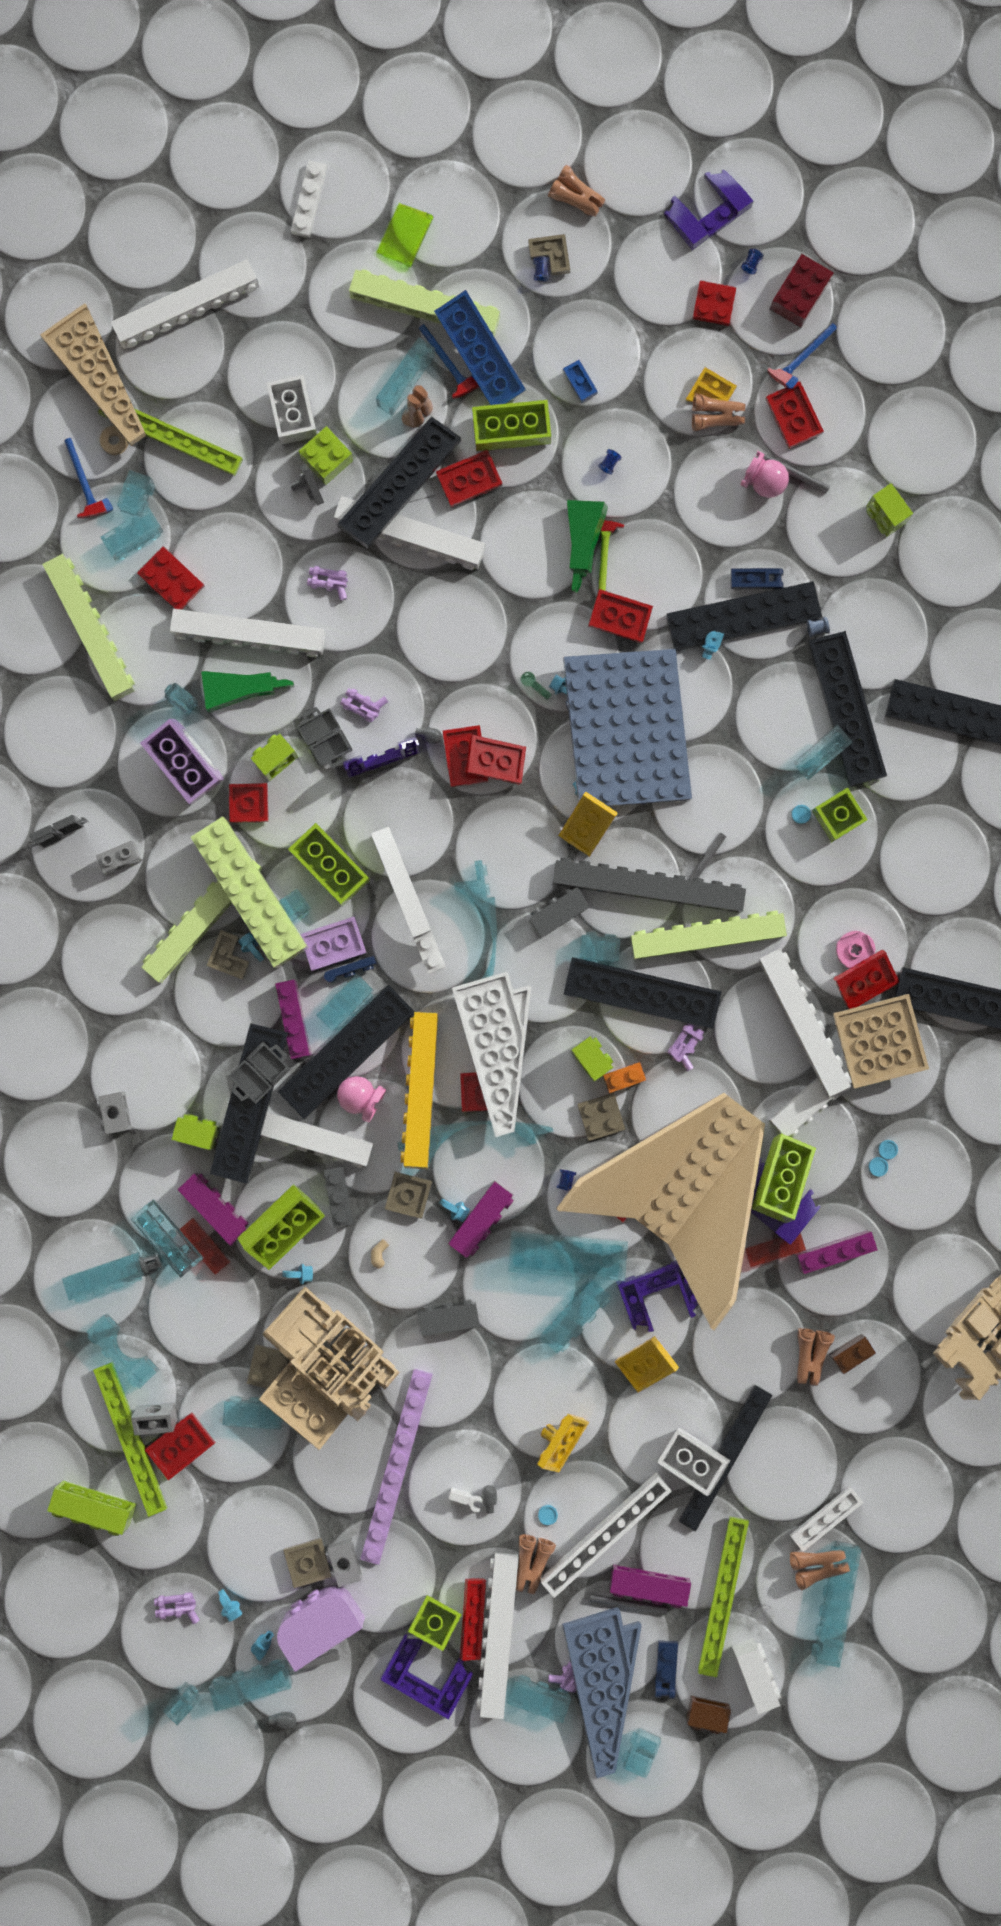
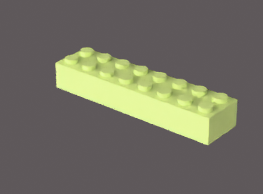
(249, 892)

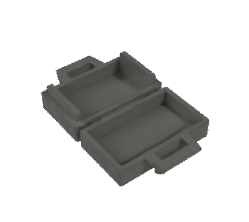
(320, 731)
(51, 834)
(253, 1078)

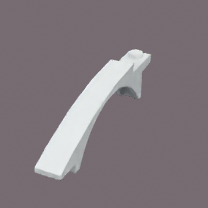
(408, 900)

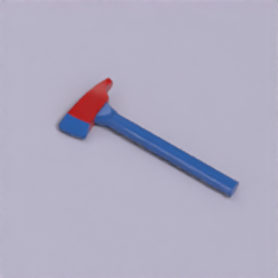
(784, 375)
(465, 385)
(93, 507)

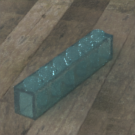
(836, 1609)

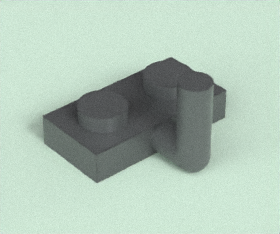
(306, 478)

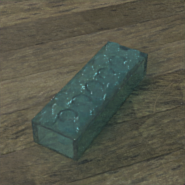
(568, 1255)

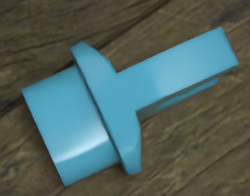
(712, 643)
(558, 685)
(249, 944)
(458, 1211)
(304, 1274)
(230, 1608)
(262, 1645)

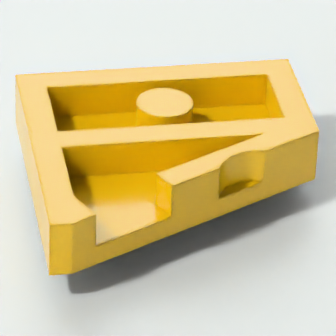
(712, 386)

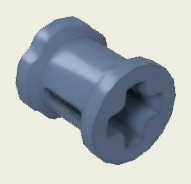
(818, 627)

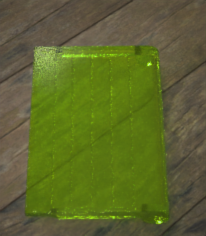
(405, 234)

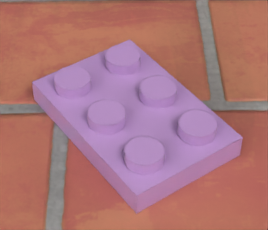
(333, 943)

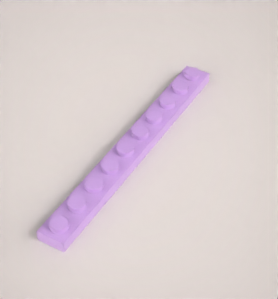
(396, 1466)

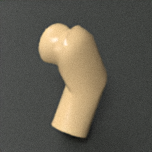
(376, 1254)

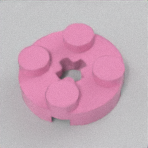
(844, 948)

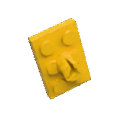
(587, 824)
(646, 1364)
(561, 1441)

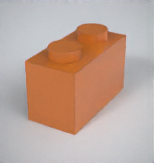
(624, 1077)

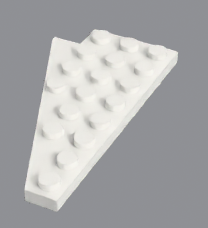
(496, 1033)

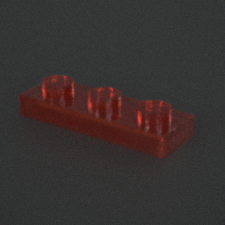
(773, 1250)
(211, 1253)

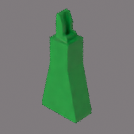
(585, 527)
(228, 688)

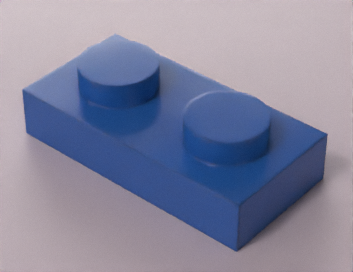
(580, 381)

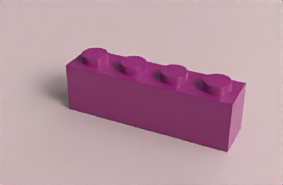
(293, 1019)
(213, 1208)
(480, 1219)
(836, 1252)
(649, 1585)

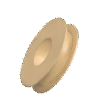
(116, 449)

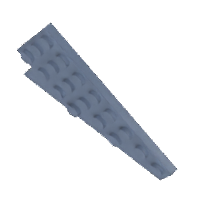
(603, 1668)

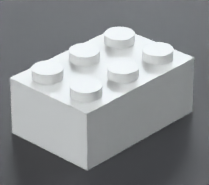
(291, 409)
(693, 1461)
(757, 1675)

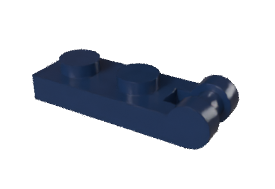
(756, 578)
(349, 969)
(666, 1668)

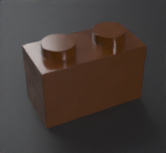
(852, 1354)
(708, 1715)

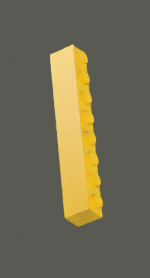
(420, 1090)

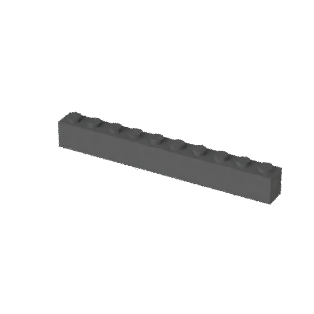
(649, 886)

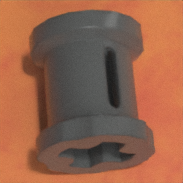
(151, 1262)

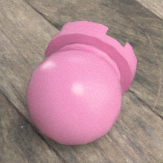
(767, 477)
(358, 1096)

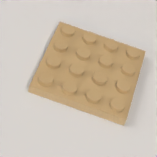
(880, 1041)
(304, 1406)

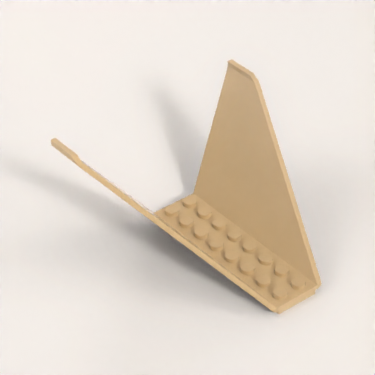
(691, 1191)

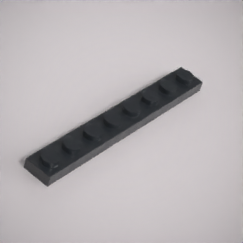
(729, 1448)

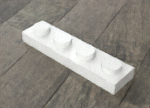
(309, 199)
(826, 1518)

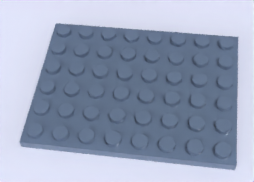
(627, 727)

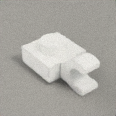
(460, 1497)

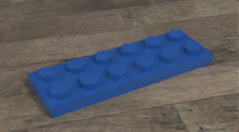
(479, 349)

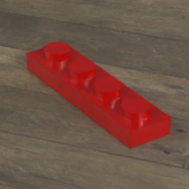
(472, 1619)

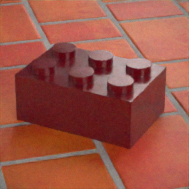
(801, 290)

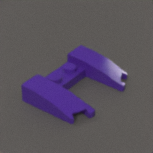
(697, 232)
(406, 749)
(790, 1230)
(636, 1287)
(440, 1701)

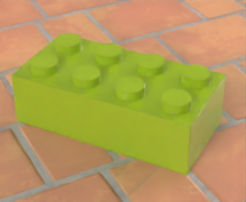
(511, 425)
(329, 864)
(783, 1178)
(281, 1227)
(91, 1508)

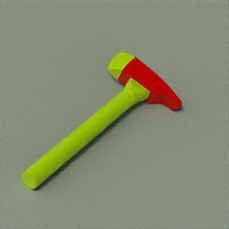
(607, 528)

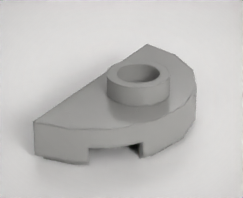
(327, 1657)

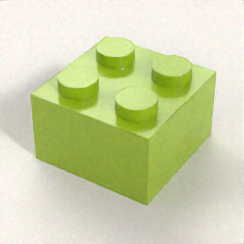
(326, 455)
(888, 510)
(274, 756)
(839, 815)
(592, 1058)
(196, 1132)
(434, 1622)

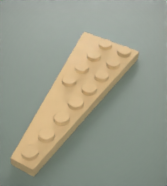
(85, 356)

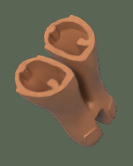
(575, 192)
(418, 404)
(704, 421)
(821, 1345)
(524, 1572)
(808, 1577)

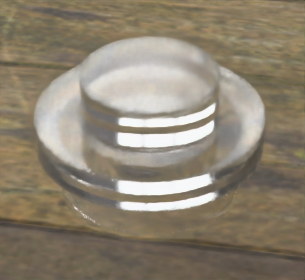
(764, 1615)

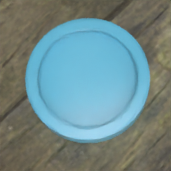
(801, 814)
(888, 1149)
(878, 1166)
(547, 1515)

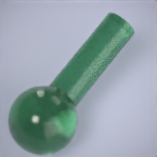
(529, 679)

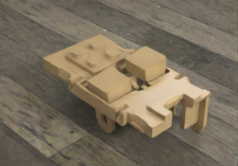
(304, 1329)
(962, 1341)

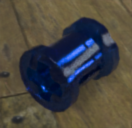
(752, 261)
(541, 269)
(610, 461)
(566, 1179)

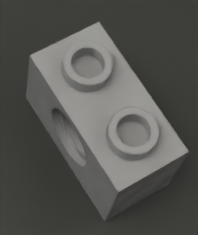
(119, 858)
(119, 1102)
(154, 1418)
(344, 1550)

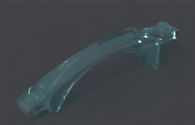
(477, 892)
(443, 1132)

